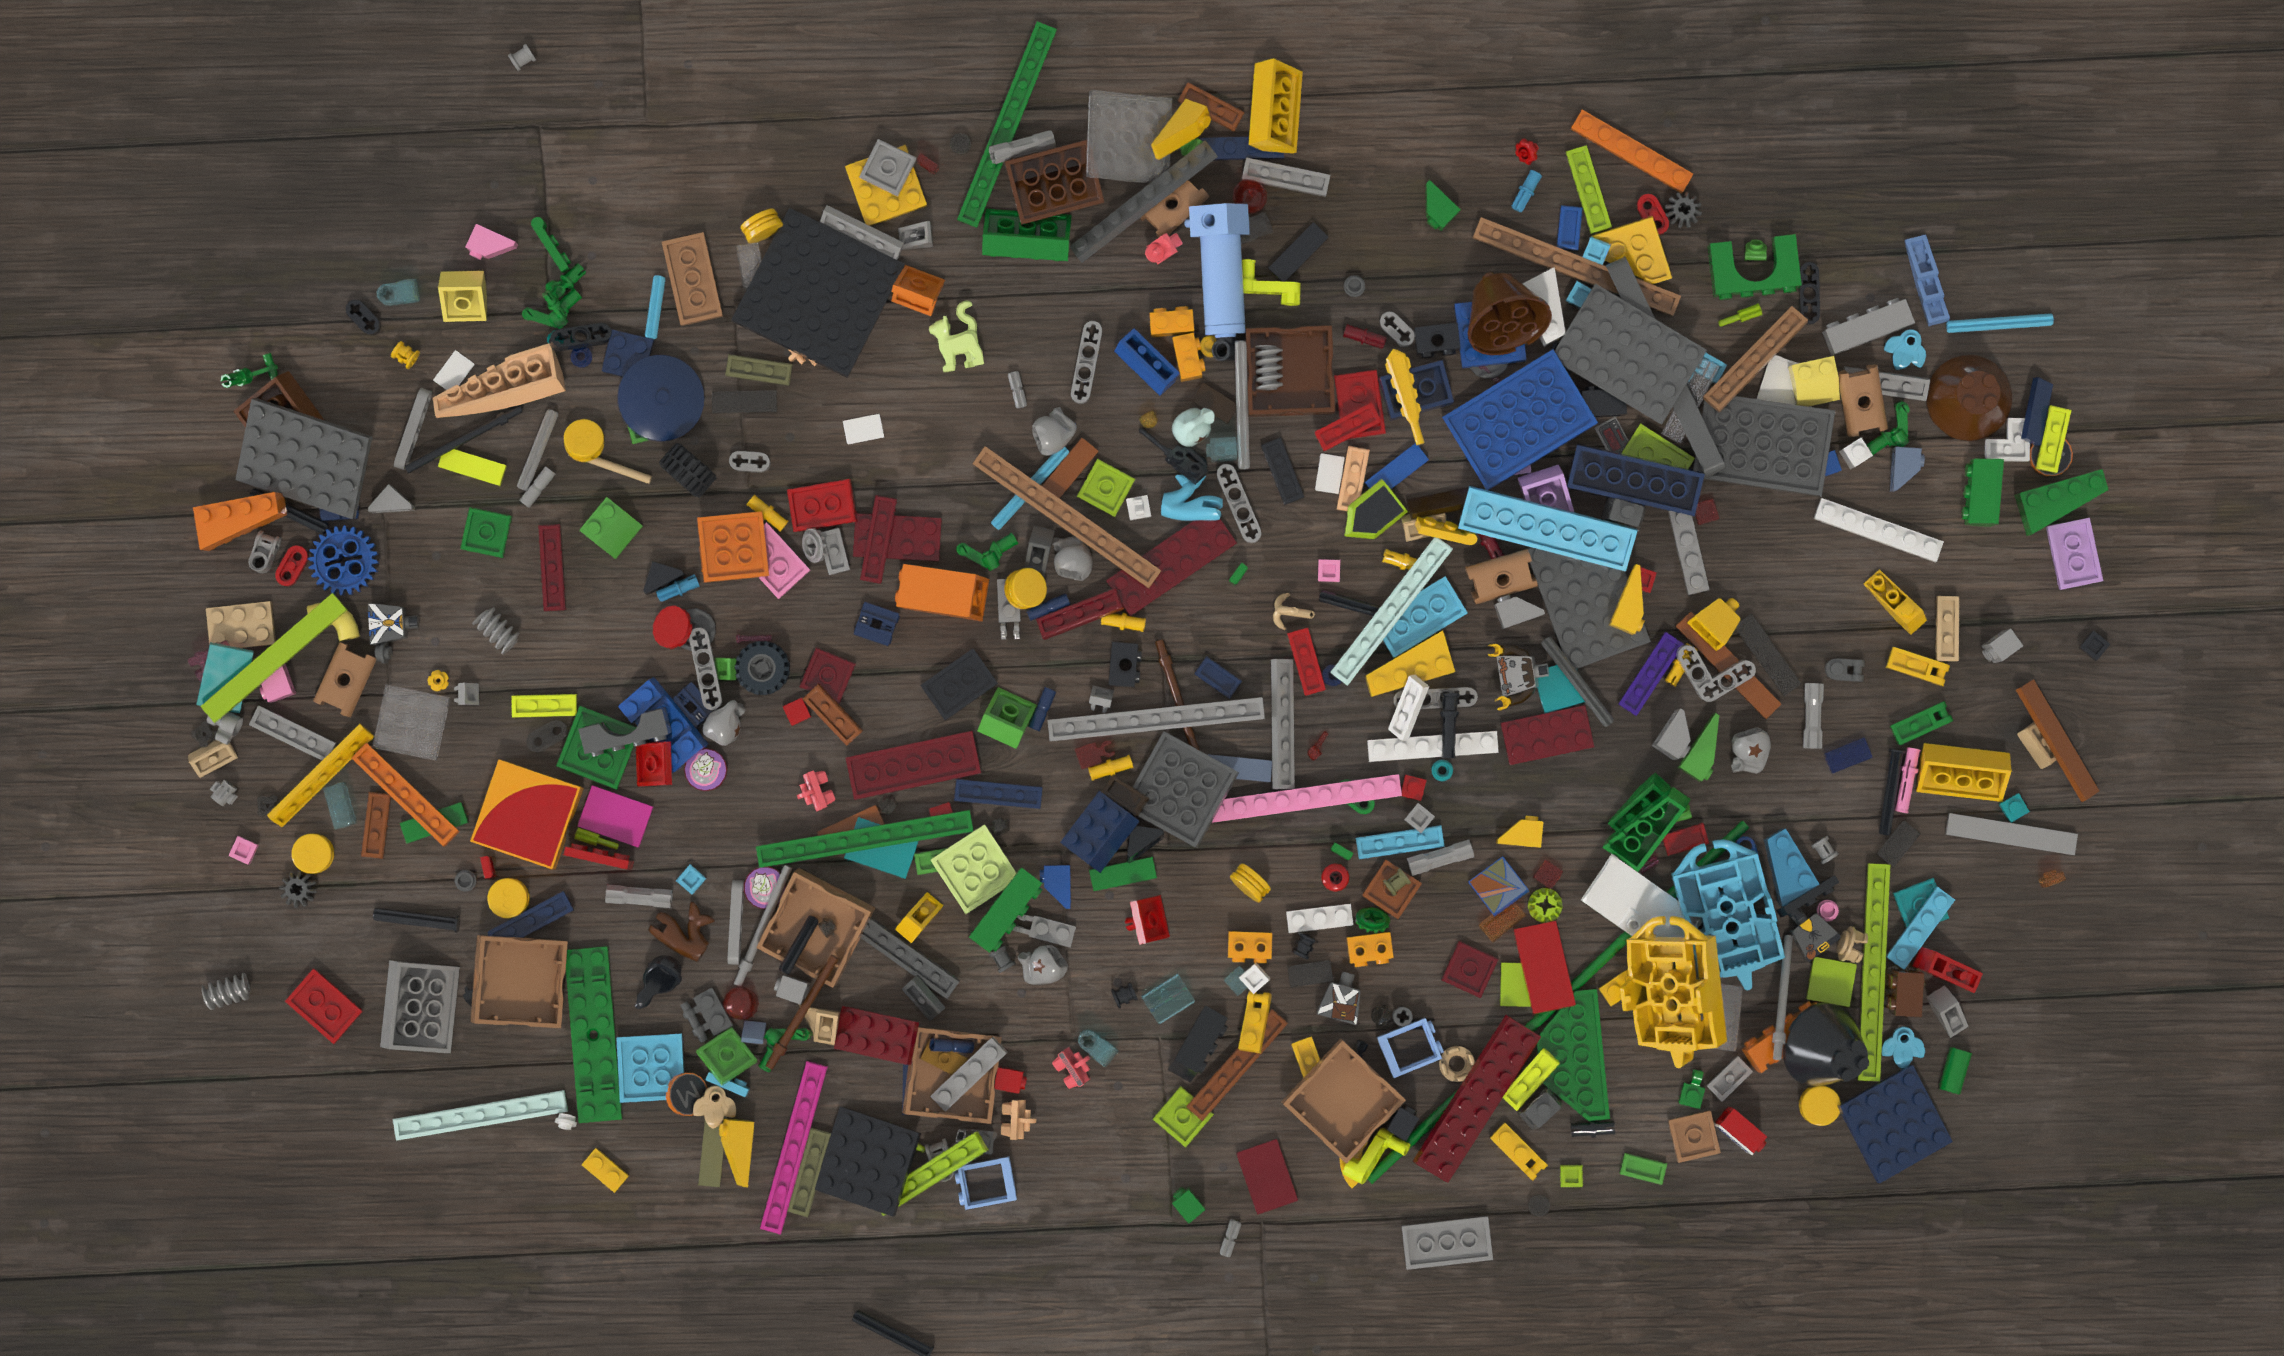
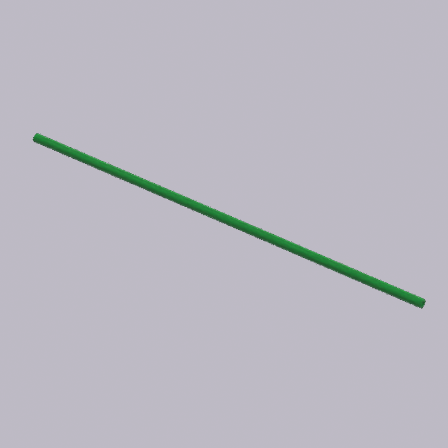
(1540, 1018)

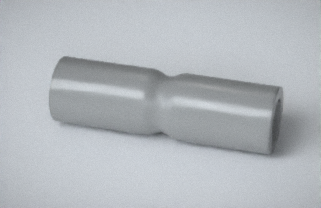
(535, 489)

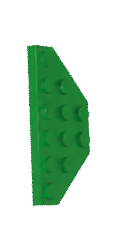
(1576, 1043)

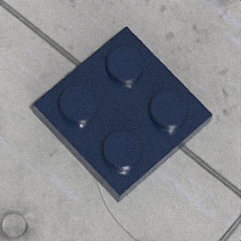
(625, 351)

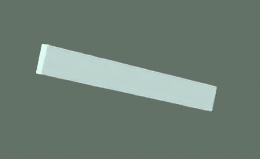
(1391, 610)
(480, 1115)

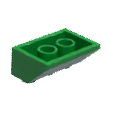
(1983, 492)

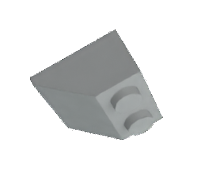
(1674, 736)

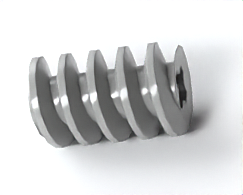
(1269, 367)
(496, 630)
(226, 993)

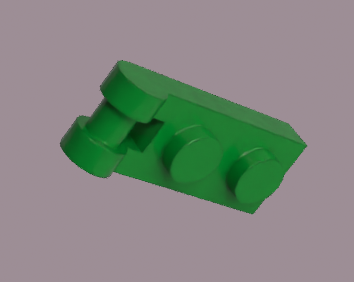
(551, 244)
(1920, 723)

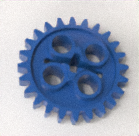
(340, 541)

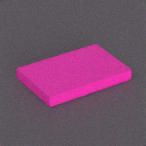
(615, 816)

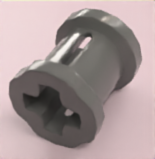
(1002, 959)
(1406, 1021)

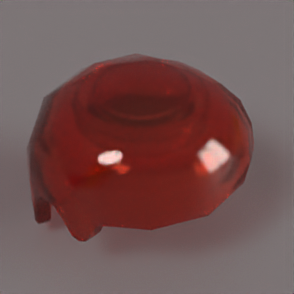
(1250, 193)
(740, 1003)

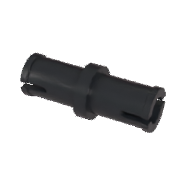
(1593, 1129)

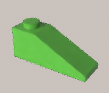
(1702, 753)

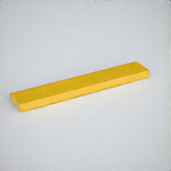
(320, 776)

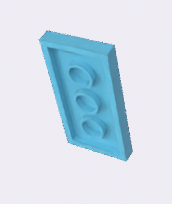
(1426, 615)

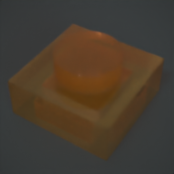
(2051, 878)

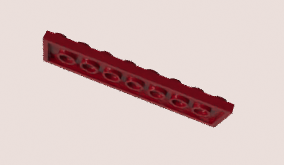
(1476, 1099)

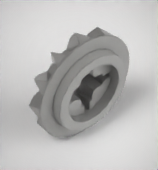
(813, 553)

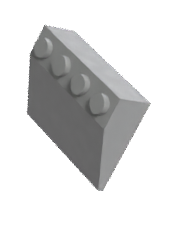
(419, 1007)

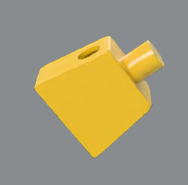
(1716, 622)

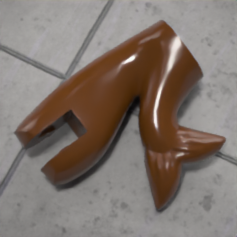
(674, 937)

